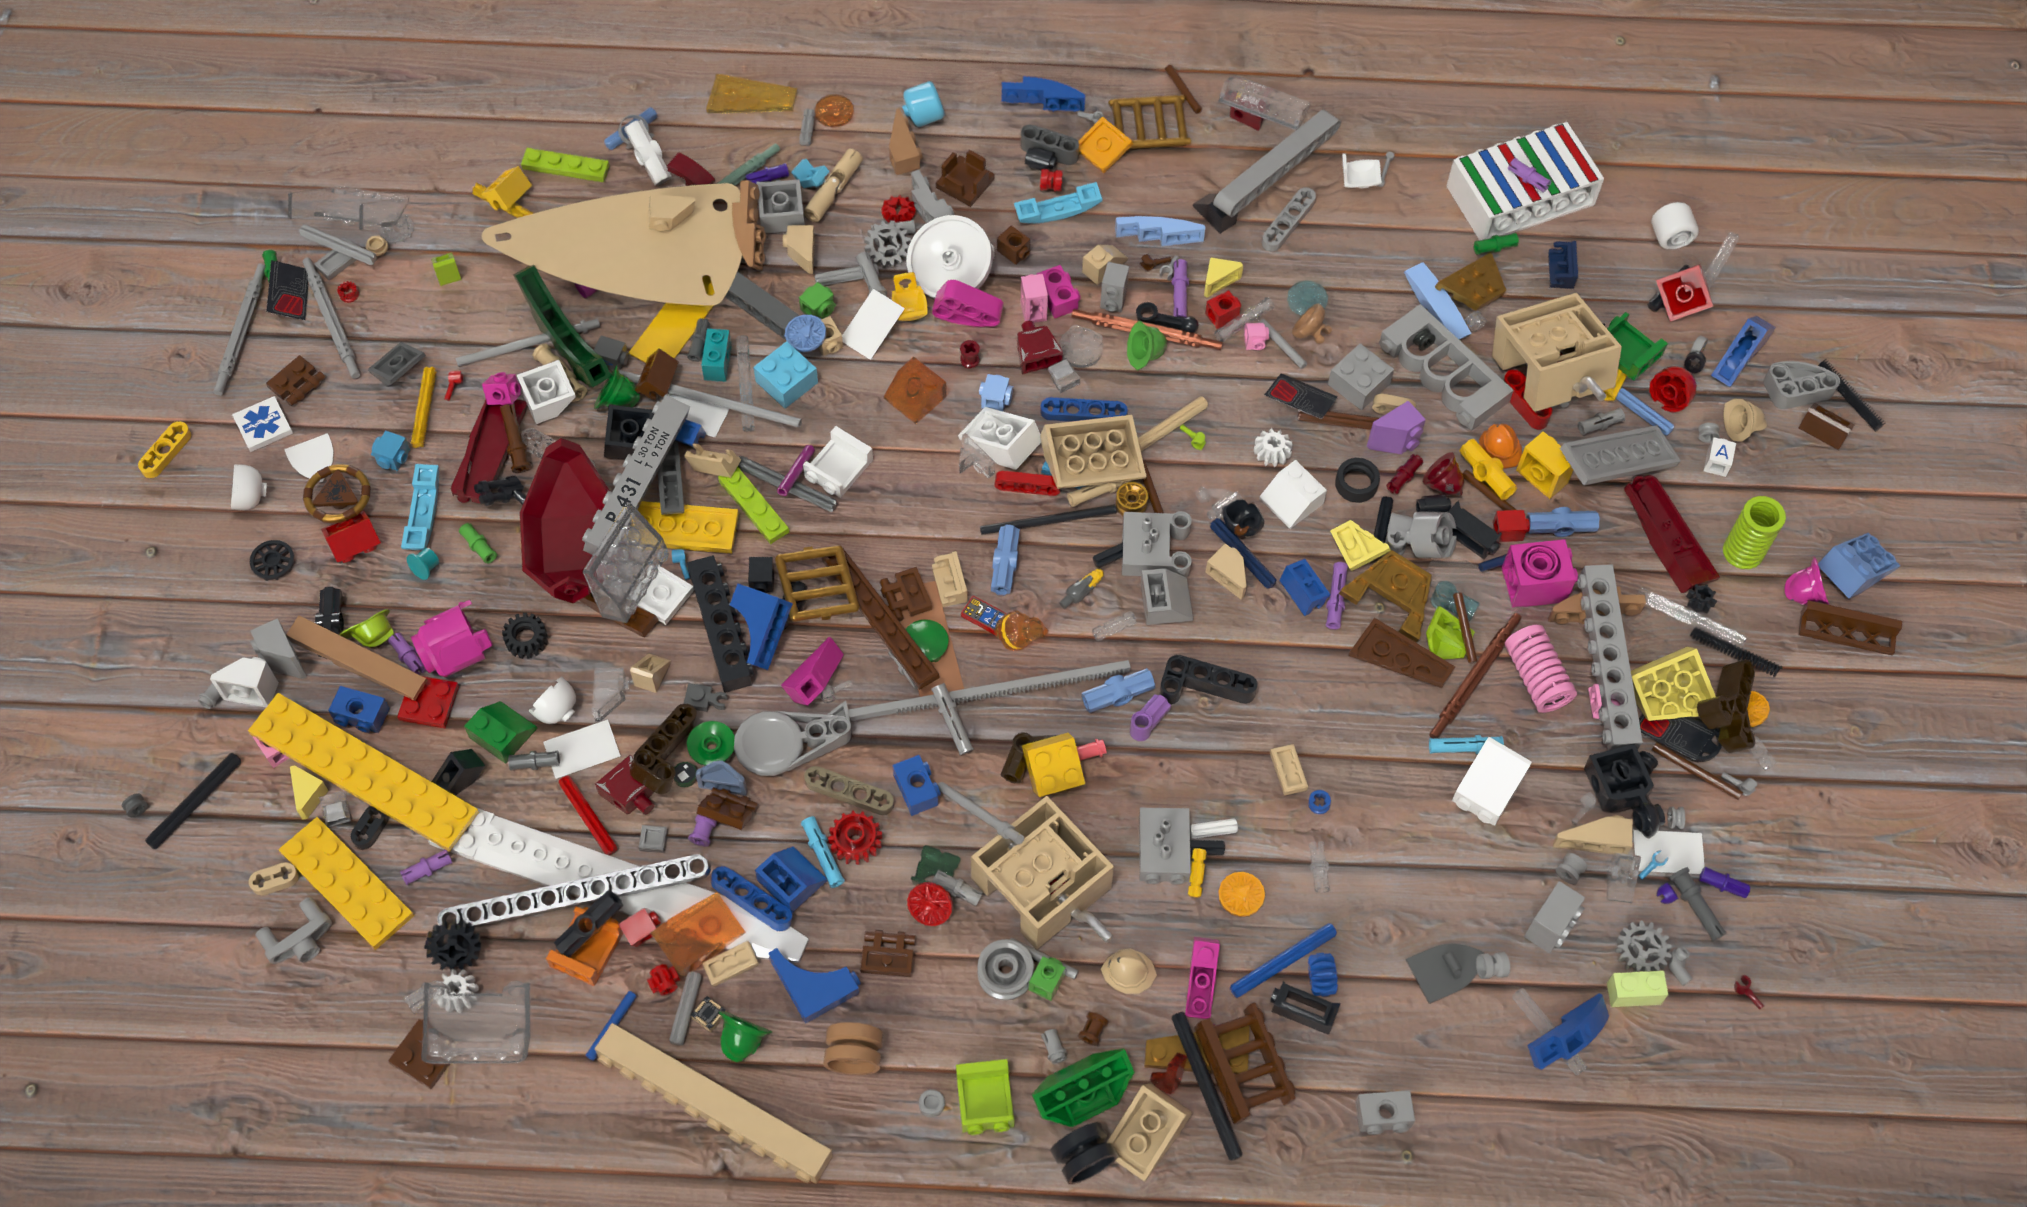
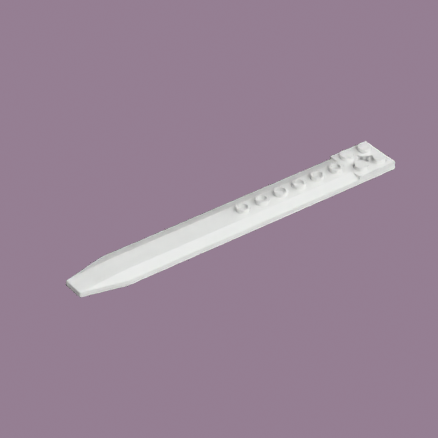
(557, 861)

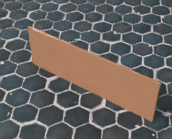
(947, 665)

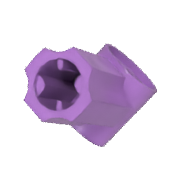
(1148, 716)

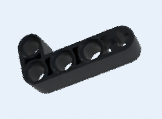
(1209, 683)

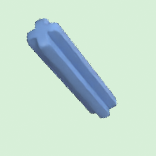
(615, 140)
(1644, 411)

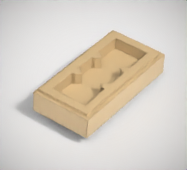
(1288, 769)
(730, 963)

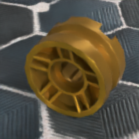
(1133, 492)

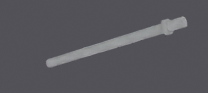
(524, 343)

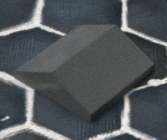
(396, 363)

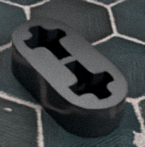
(369, 827)

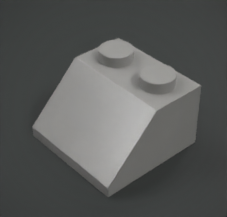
(276, 649)

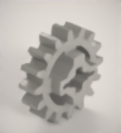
(893, 249)
(1633, 951)

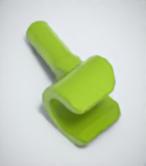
(1198, 438)

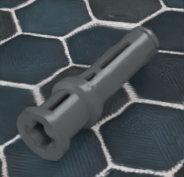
(1691, 893)

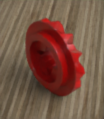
(906, 212)

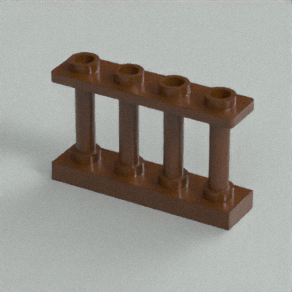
(1228, 1081)

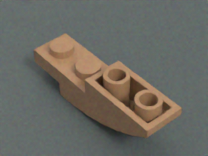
(747, 232)
(1571, 611)

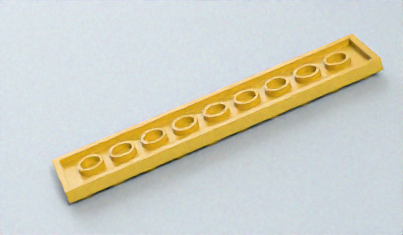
(363, 772)

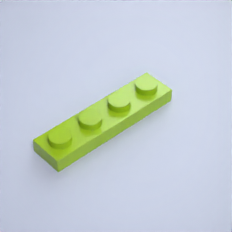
(565, 165)
(754, 506)

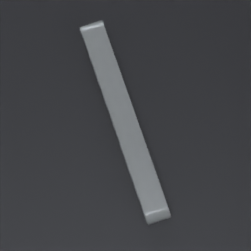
(1276, 163)

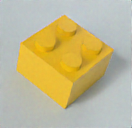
(1545, 465)
(1053, 764)

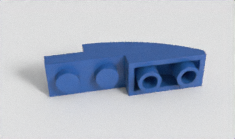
(1050, 93)
(1571, 1036)

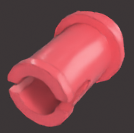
(1091, 750)

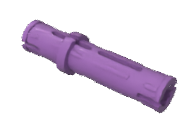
(1180, 284)
(1336, 604)

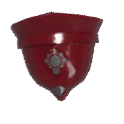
(1445, 476)

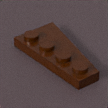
(1398, 653)

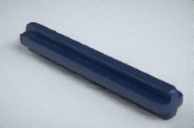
(1249, 558)

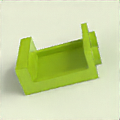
(984, 1096)

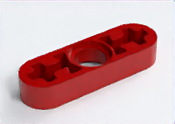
(1026, 483)

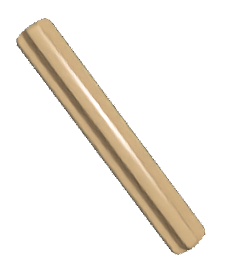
(1172, 422)

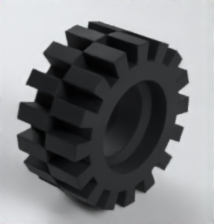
(520, 624)

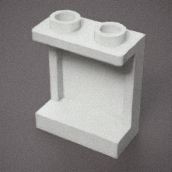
(839, 463)

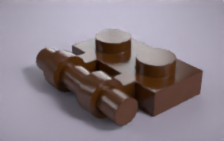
(291, 377)
(912, 590)
(727, 808)
(887, 960)

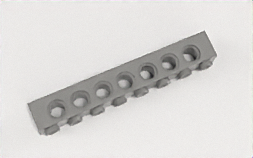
(1603, 579)

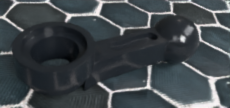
(1187, 324)

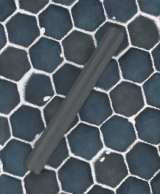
(798, 489)

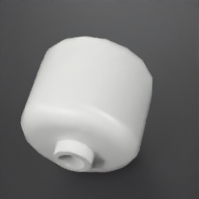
(1675, 226)

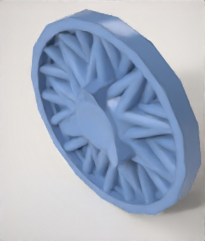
(805, 333)

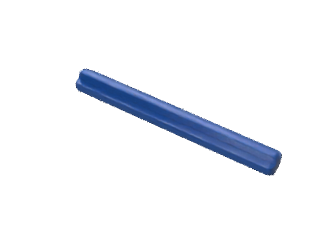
(1283, 960)

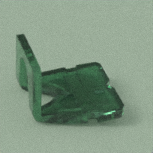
(932, 861)

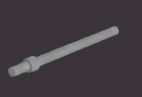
(1004, 828)

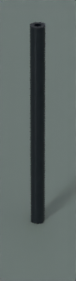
(1050, 519)

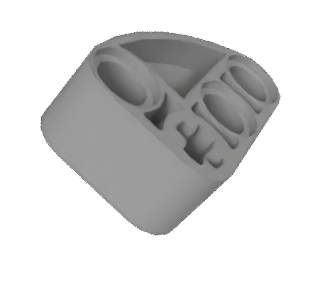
(1799, 384)

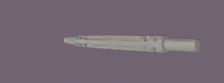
(331, 318)
(239, 330)

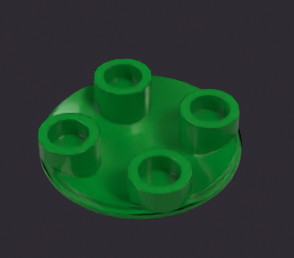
(930, 638)

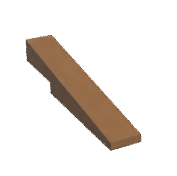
(355, 658)

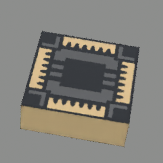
(707, 1014)

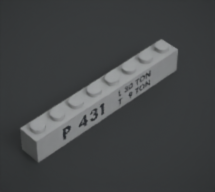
(639, 468)

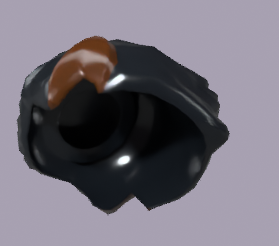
(1243, 518)

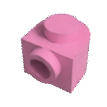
(1255, 336)

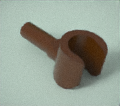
(1149, 263)

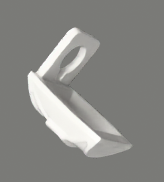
(1361, 173)

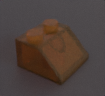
(915, 390)

